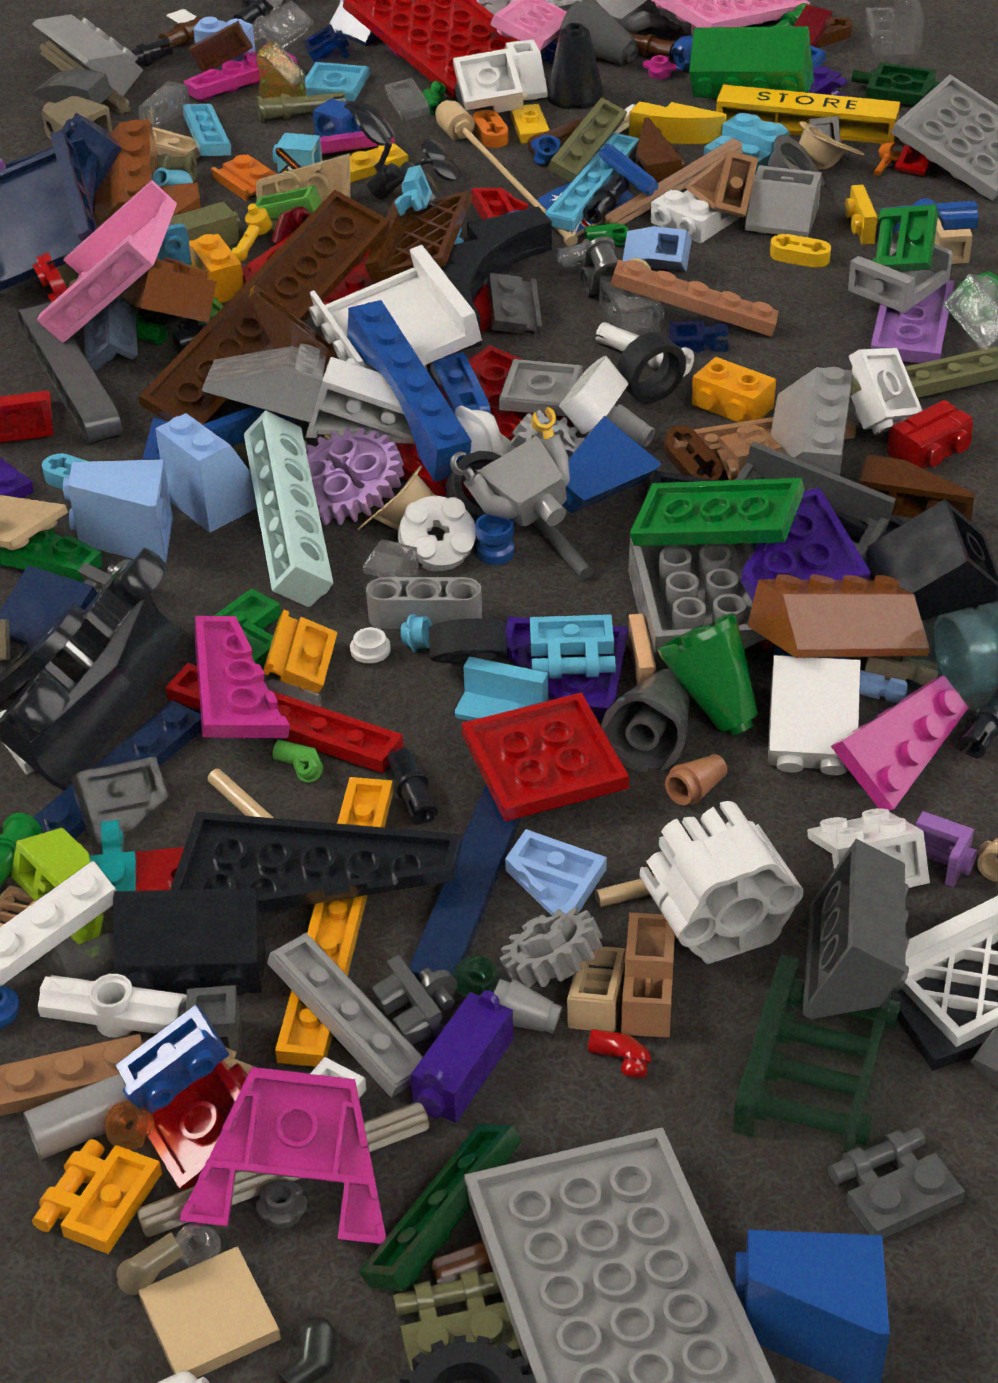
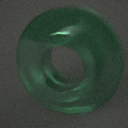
(477, 969)

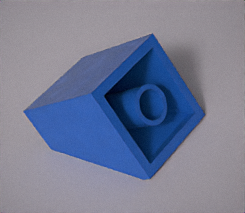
(818, 1300)

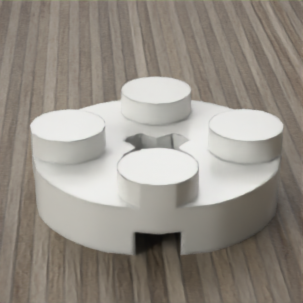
(447, 515)

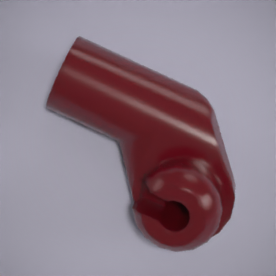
(289, 221)

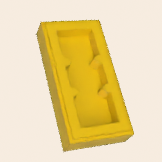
(528, 122)

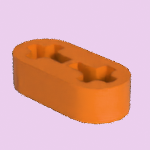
(490, 129)

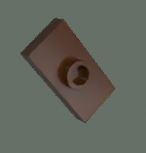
(221, 47)

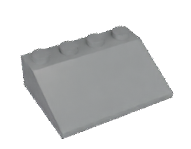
(274, 379)
(690, 588)

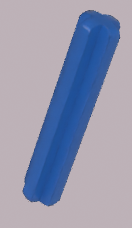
(628, 169)

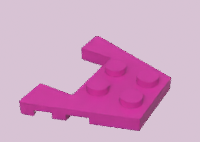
(299, 1130)

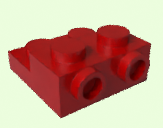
(193, 1122)

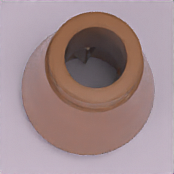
(694, 779)

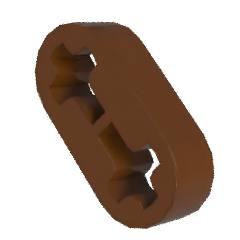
(837, 30)
(697, 453)

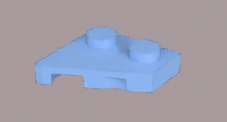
(554, 871)

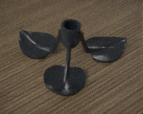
(390, 176)

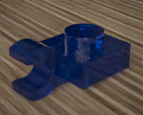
(696, 335)

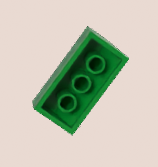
(750, 58)

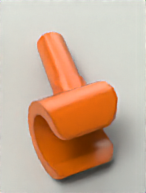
(886, 156)

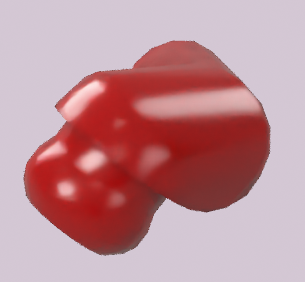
(622, 1046)

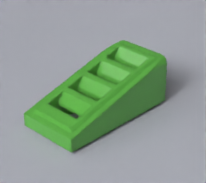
(283, 201)

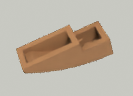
(648, 976)

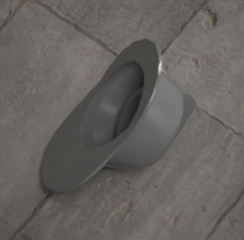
(791, 155)

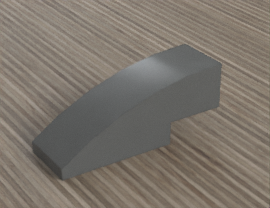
(75, 82)

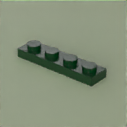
(437, 1210)

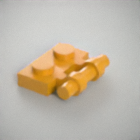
(108, 1201)

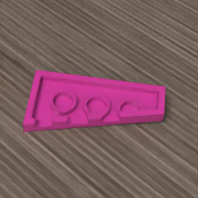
(228, 80)
(232, 685)
(901, 741)

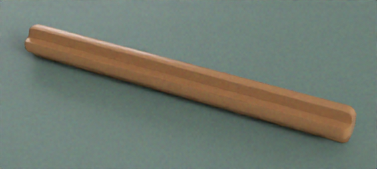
(641, 203)

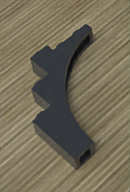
(493, 247)

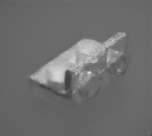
(976, 308)

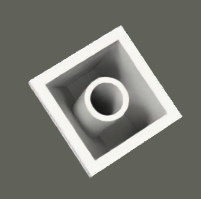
(810, 710)

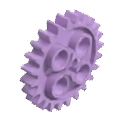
(359, 459)

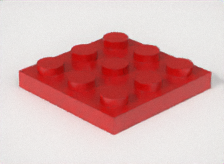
(544, 756)

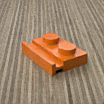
(241, 175)

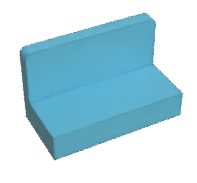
(499, 688)

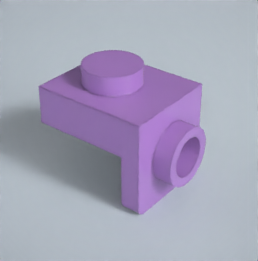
(948, 844)

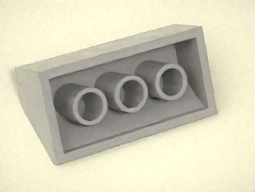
(92, 49)
(814, 417)

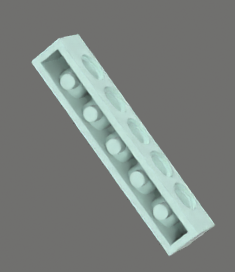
(287, 510)

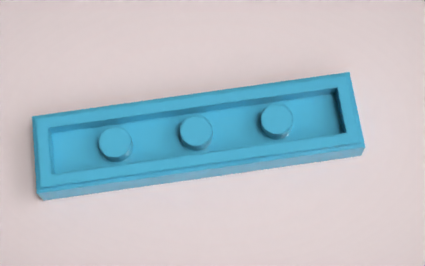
(206, 130)

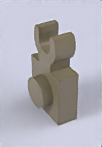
(902, 668)

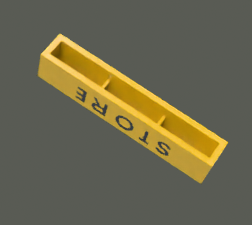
(858, 117)

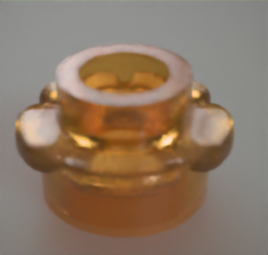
(116, 1122)

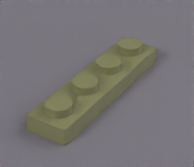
(587, 139)

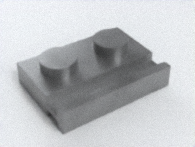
(513, 304)

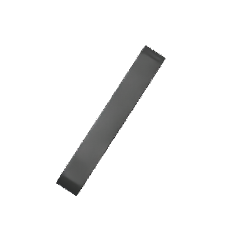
(72, 379)

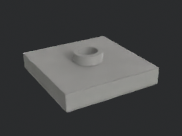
(537, 386)

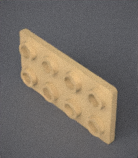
(24, 518)

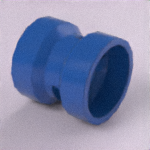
(494, 539)

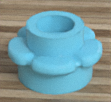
(416, 632)

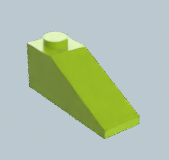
(48, 861)

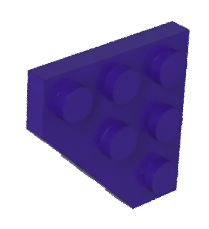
(813, 547)
(598, 691)

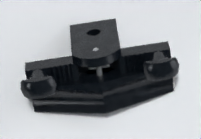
(122, 646)

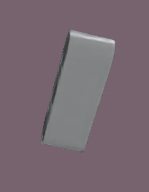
(440, 598)

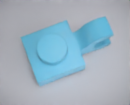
(415, 191)

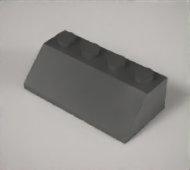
(857, 934)

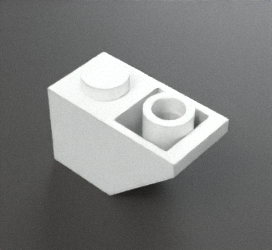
(531, 67)

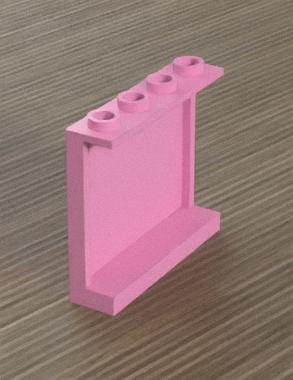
(111, 260)

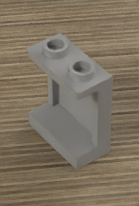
(896, 288)

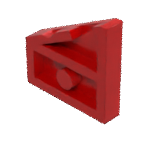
(495, 202)

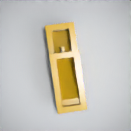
(678, 122)

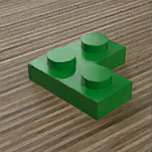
(254, 614)

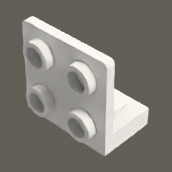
(881, 831)

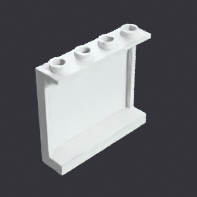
(421, 303)

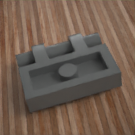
(903, 1196)

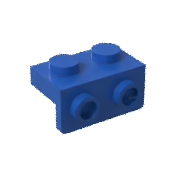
(171, 1060)

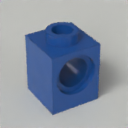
(333, 119)

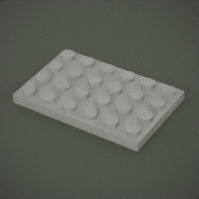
(613, 1268)

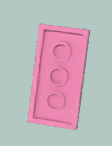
(530, 21)

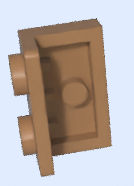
(736, 448)

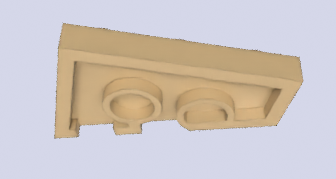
(325, 175)

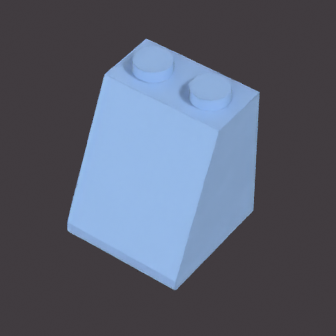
(204, 473)
(120, 506)

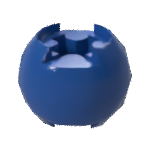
(682, 53)

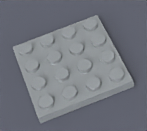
(957, 132)

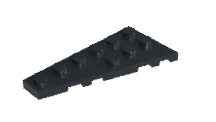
(310, 860)

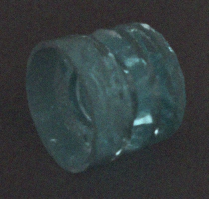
(968, 649)

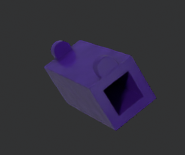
(463, 1056)

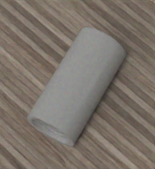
(73, 1116)

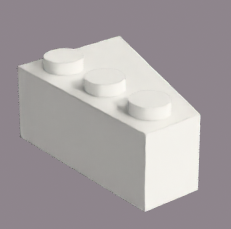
(357, 399)

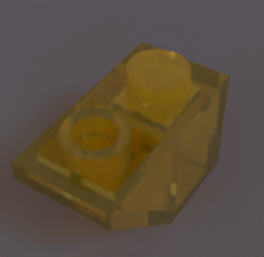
(279, 73)

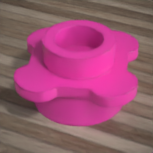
(659, 67)

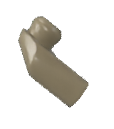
(146, 1265)

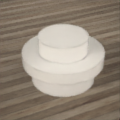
(370, 645)

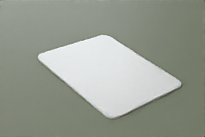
(181, 16)

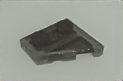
(118, 793)

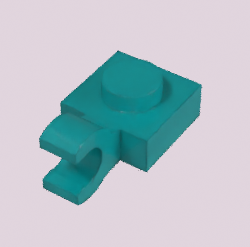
(114, 863)

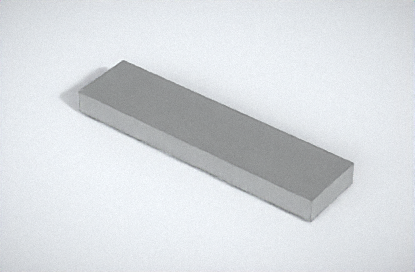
(346, 1013)

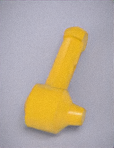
(258, 224)

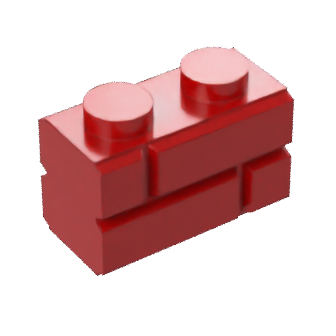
(931, 435)

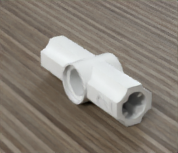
(109, 1004)

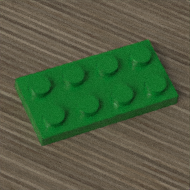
(718, 512)

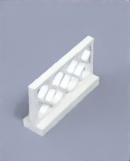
(940, 948)

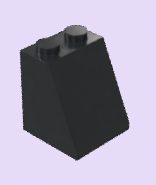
(938, 560)

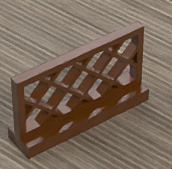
(433, 229)

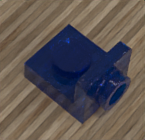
(325, 41)

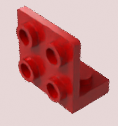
(26, 416)

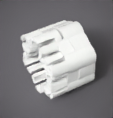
(723, 888)

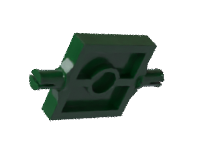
(897, 83)

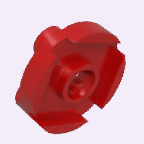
(49, 275)

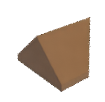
(726, 183)

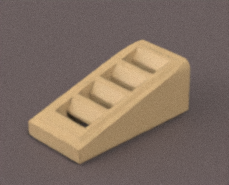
(597, 1000)

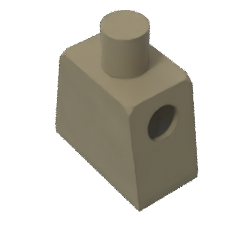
(58, 113)

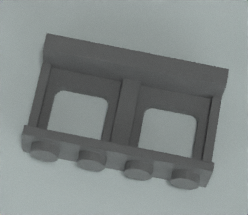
(840, 492)

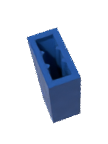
(605, 466)

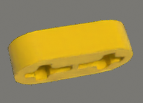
(800, 250)

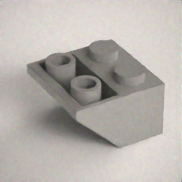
(783, 201)

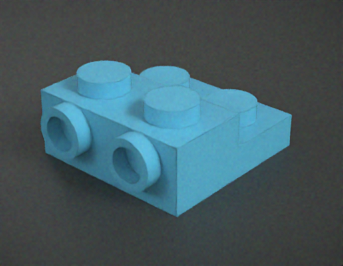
(754, 134)

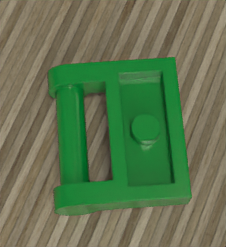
(915, 237)

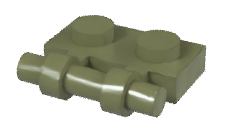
(476, 1321)

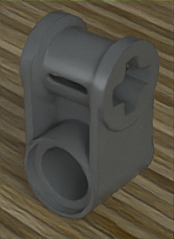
(597, 263)

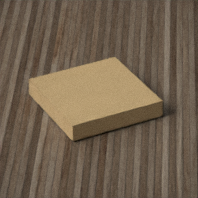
(209, 1314)

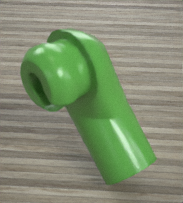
(304, 759)

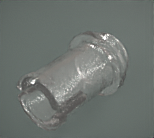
(571, 255)

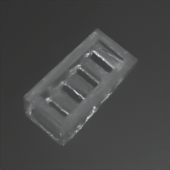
(166, 104)

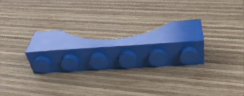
(429, 416)

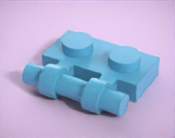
(572, 636)

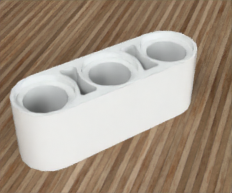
(593, 394)

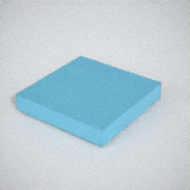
(336, 78)

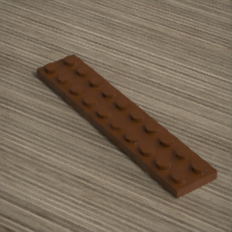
(309, 260)

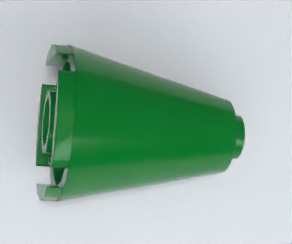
(715, 672)

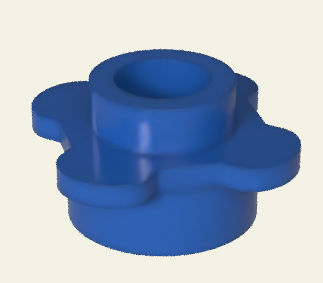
(543, 144)

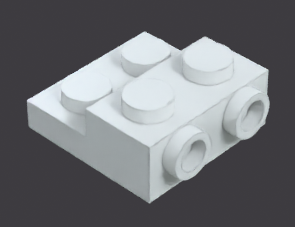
(490, 81)
(689, 213)
(886, 389)

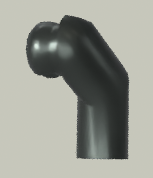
(317, 1352)

